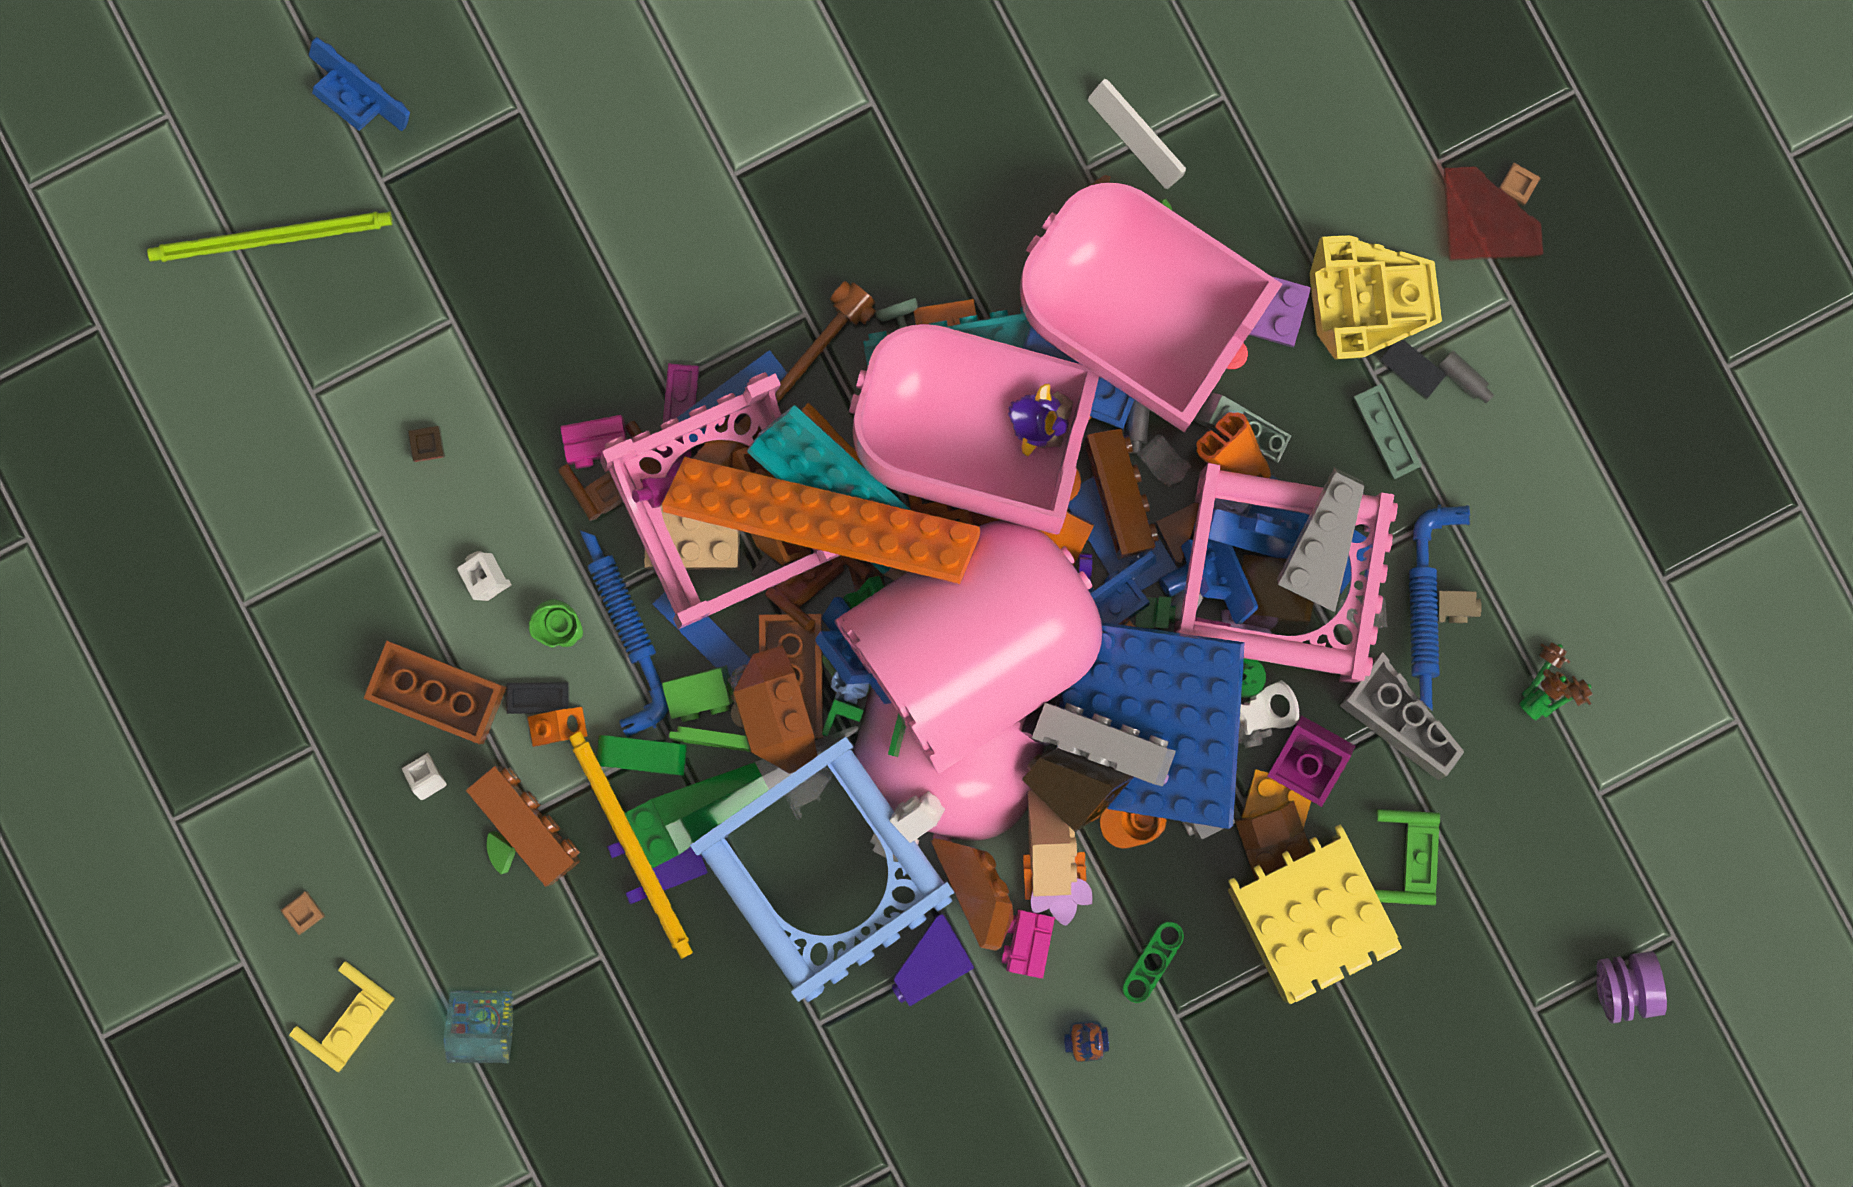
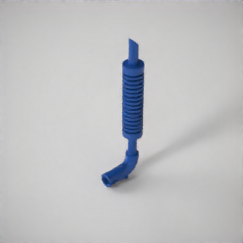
(1424, 596)
(631, 633)

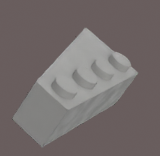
(1322, 549)
(1401, 719)
(1105, 744)

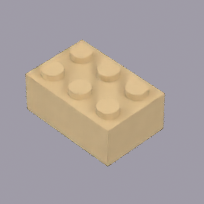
(702, 544)
(1051, 850)

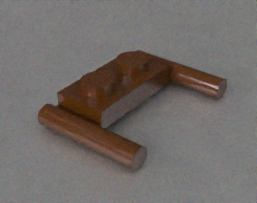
(603, 494)
(800, 588)

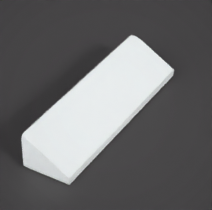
(1136, 134)

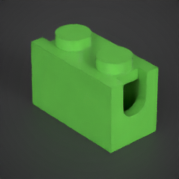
(698, 693)

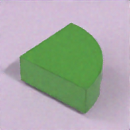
(500, 852)

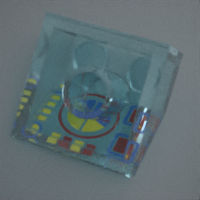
(479, 1027)

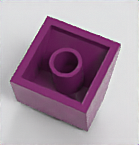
(1311, 761)

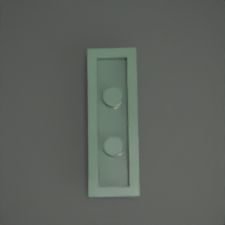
(1387, 431)

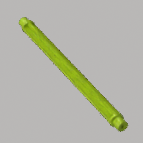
(270, 236)

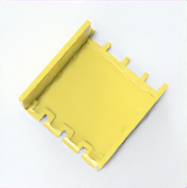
(1315, 918)

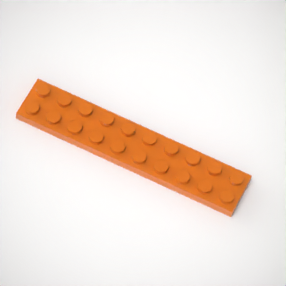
(822, 520)

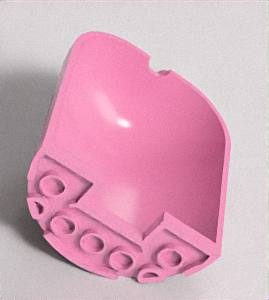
(1142, 297)
(941, 427)
(982, 650)
(979, 792)

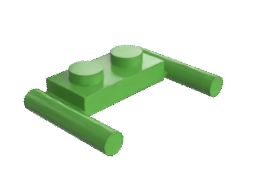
(1420, 857)

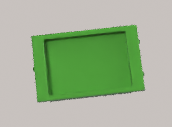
(710, 738)

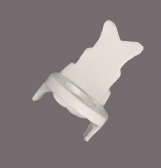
(1258, 713)

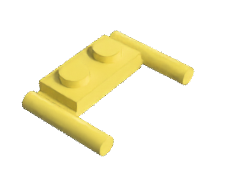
(353, 1024)

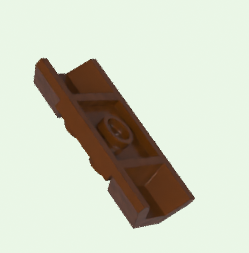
(1271, 835)

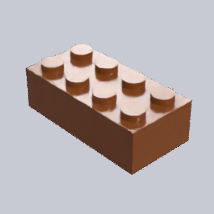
(804, 657)
(435, 692)
(523, 825)

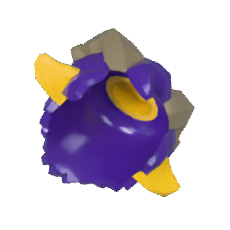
(1040, 419)

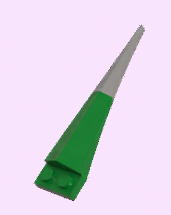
(679, 818)

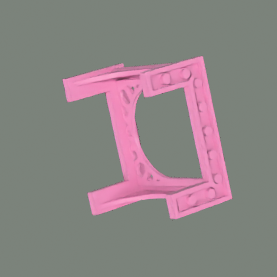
(623, 460)
(1347, 660)

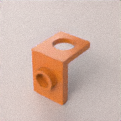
(553, 726)

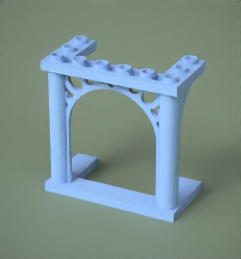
(770, 927)

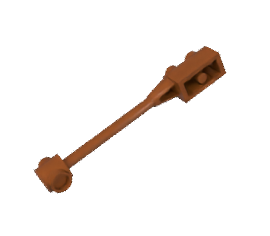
(853, 306)

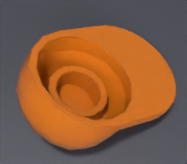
(1130, 829)

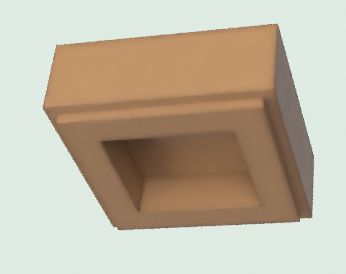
(1519, 183)
(302, 913)

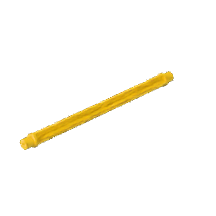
(630, 844)

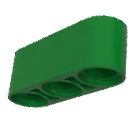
(641, 755)
(1151, 977)

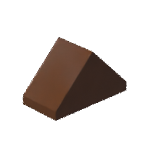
(1177, 530)

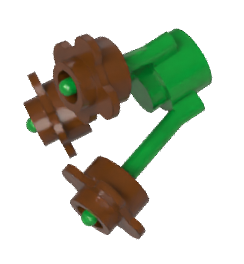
(1554, 685)

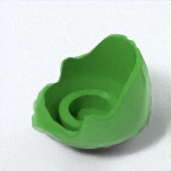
(555, 624)

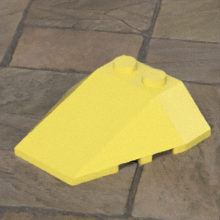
(1370, 296)

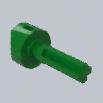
(1253, 678)

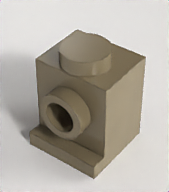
(1457, 606)

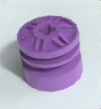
(1637, 986)

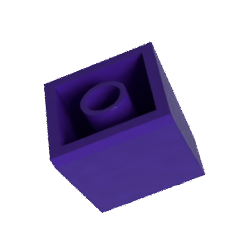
(931, 963)

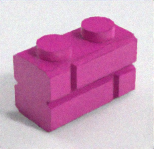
(587, 439)
(1029, 943)

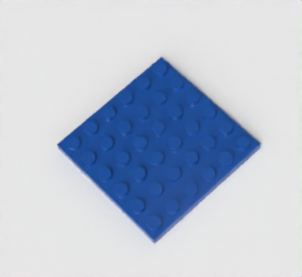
(1179, 692)

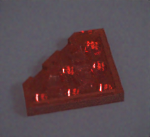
(1486, 220)

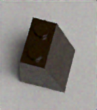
(1277, 606)
(1074, 785)

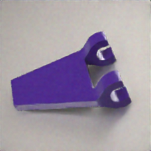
(669, 874)

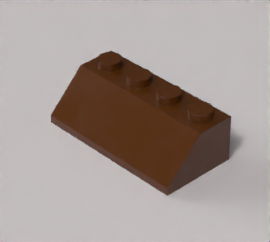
(1119, 492)

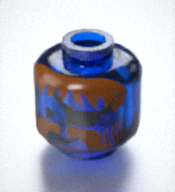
(1087, 1041)

